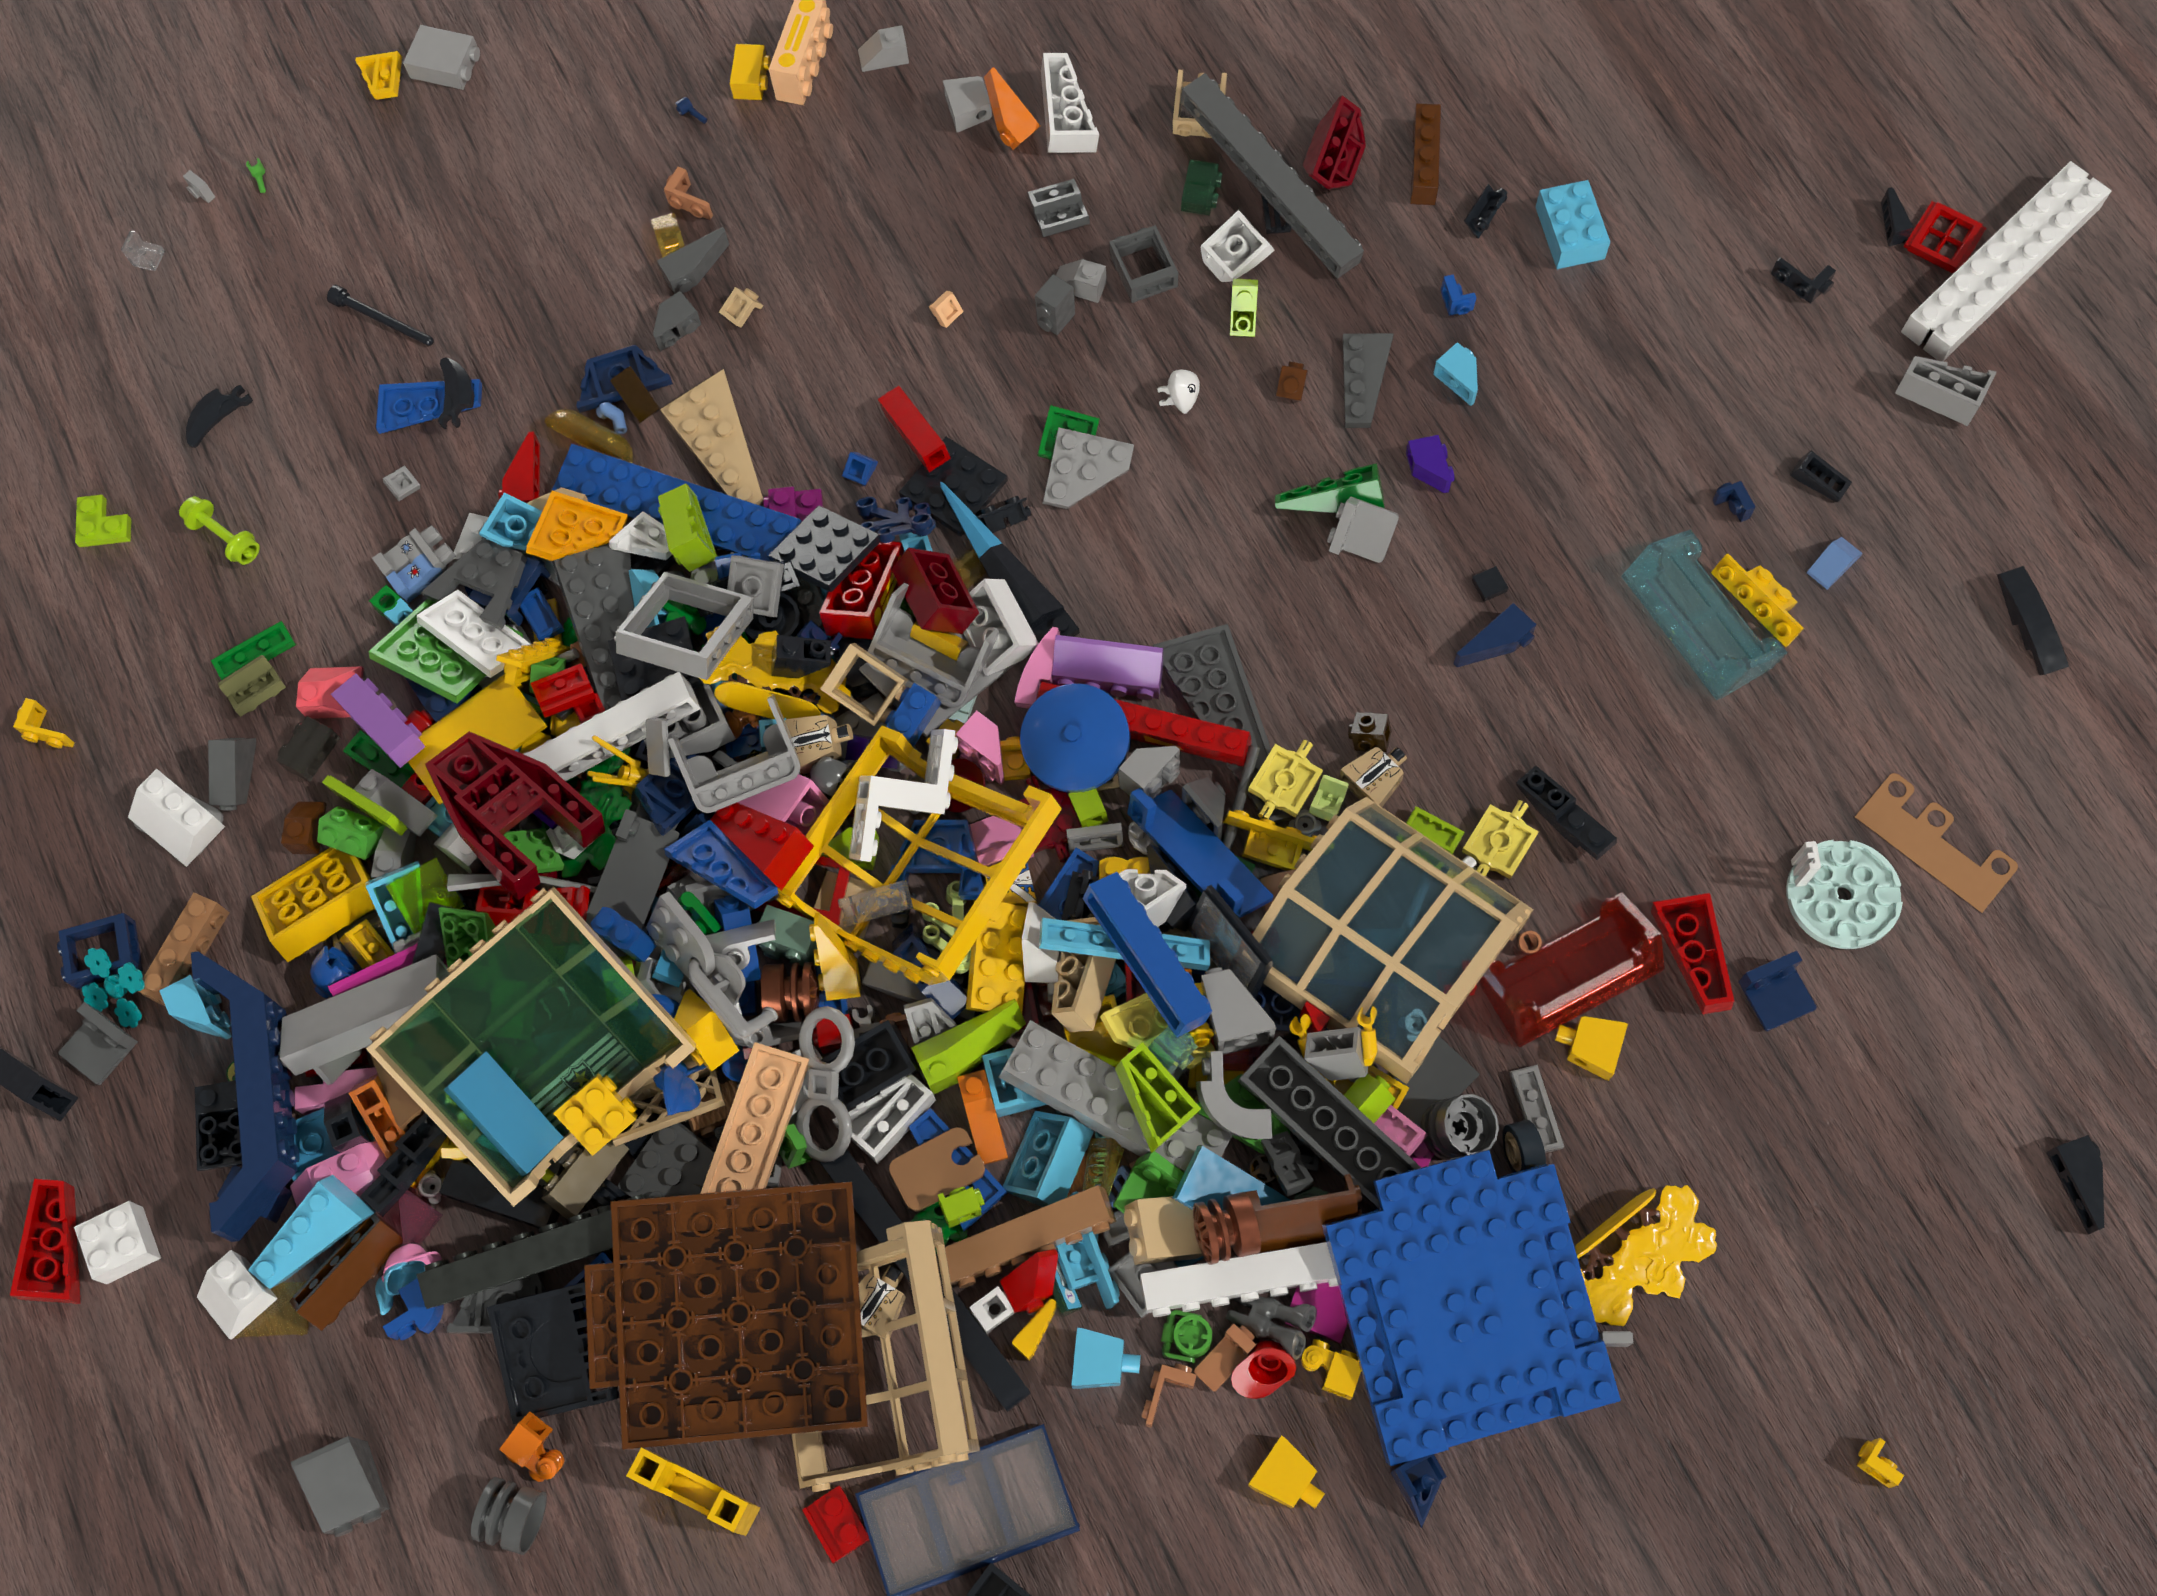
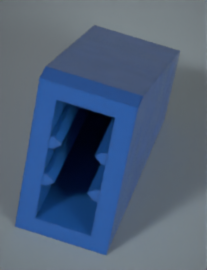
(732, 914)

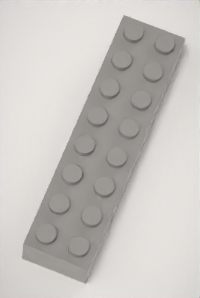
(1094, 1096)

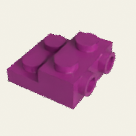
(792, 502)

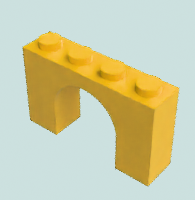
(694, 1491)

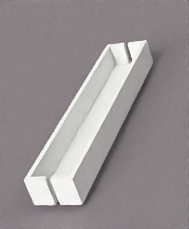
(2006, 261)

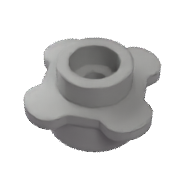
(1305, 817)
(425, 1184)

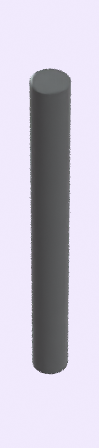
(1241, 793)

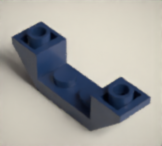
(948, 994)

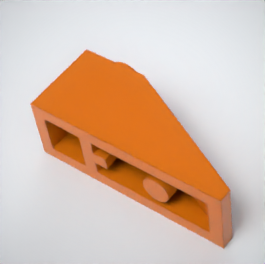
(1010, 114)
(377, 1114)
(982, 1117)

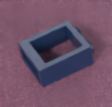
(126, 941)

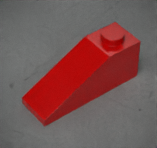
(523, 474)

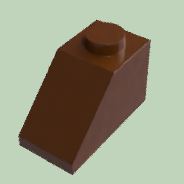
(301, 828)

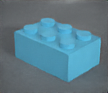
(1572, 224)

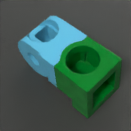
(391, 607)

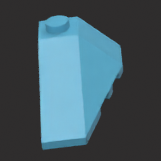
(511, 523)

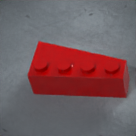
(766, 841)
(1696, 946)
(48, 1248)

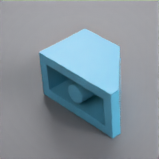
(1459, 372)

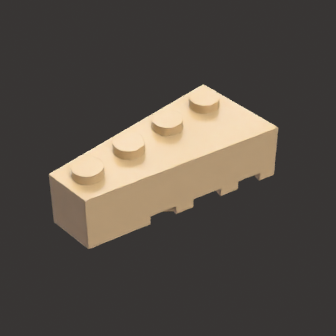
(1080, 987)

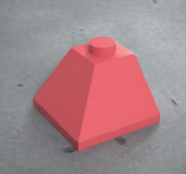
(315, 691)

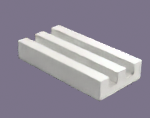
(1805, 866)

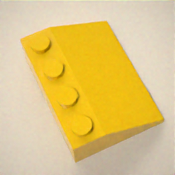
(313, 902)

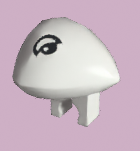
(1183, 390)

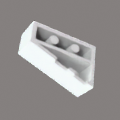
(887, 1117)

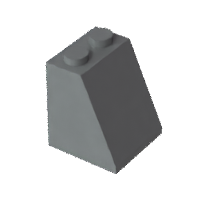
(341, 1485)

